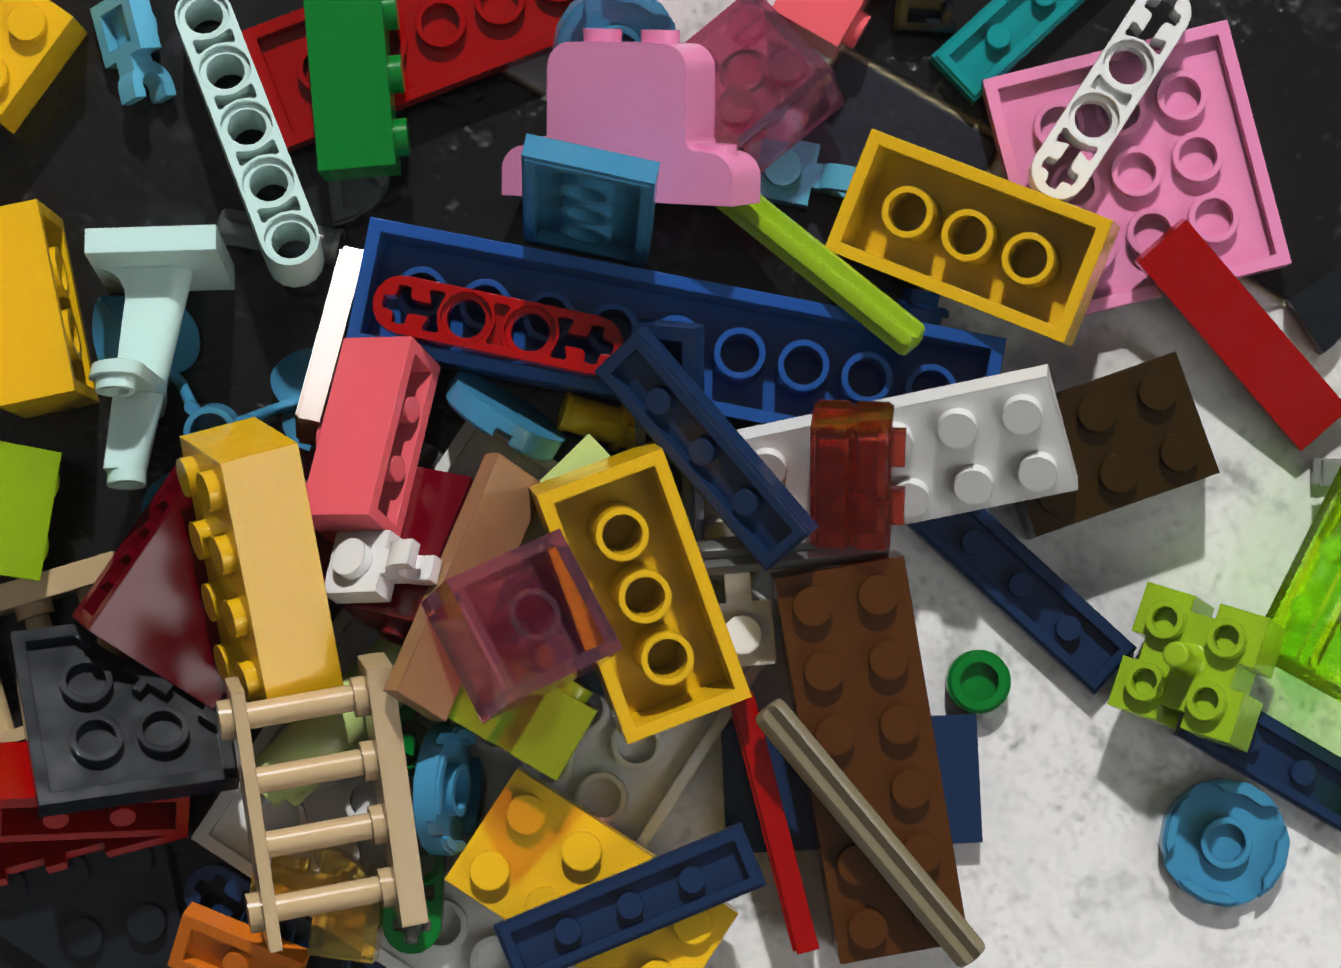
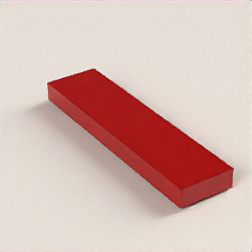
(1240, 334)
(774, 826)

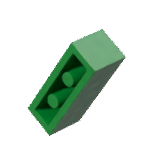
(355, 88)

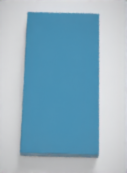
(588, 199)

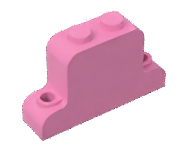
(648, 104)

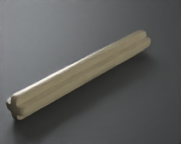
(870, 833)

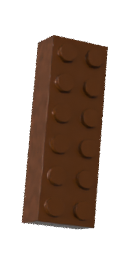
(866, 702)

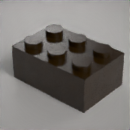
(1128, 441)

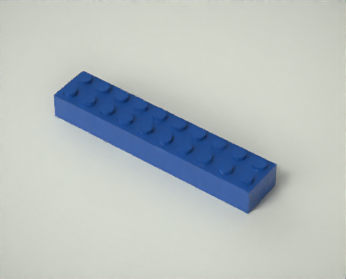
(761, 349)

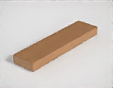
(487, 527)

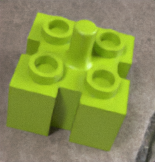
(1197, 666)
(538, 732)

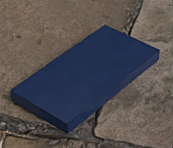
(959, 769)

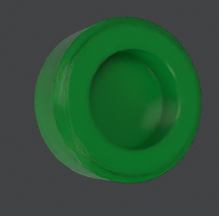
(977, 681)

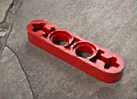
(496, 335)

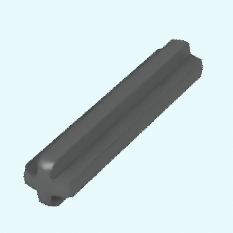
(729, 556)

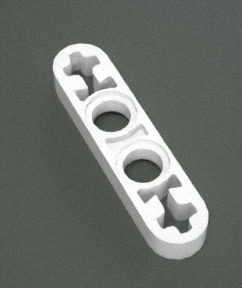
(1114, 97)

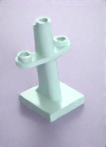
(156, 273)

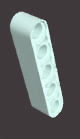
(255, 164)

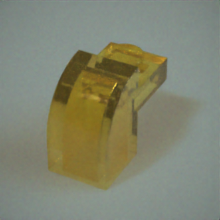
(338, 934)

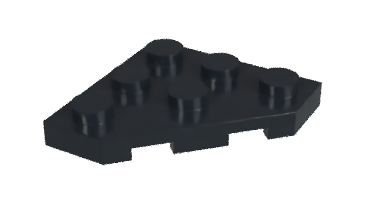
(110, 727)
(96, 911)

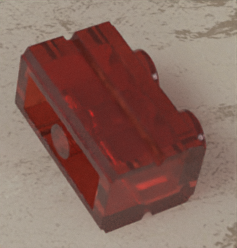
(853, 474)

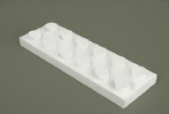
(966, 447)

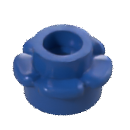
(923, 305)

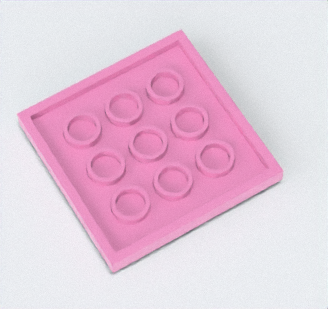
(1178, 156)

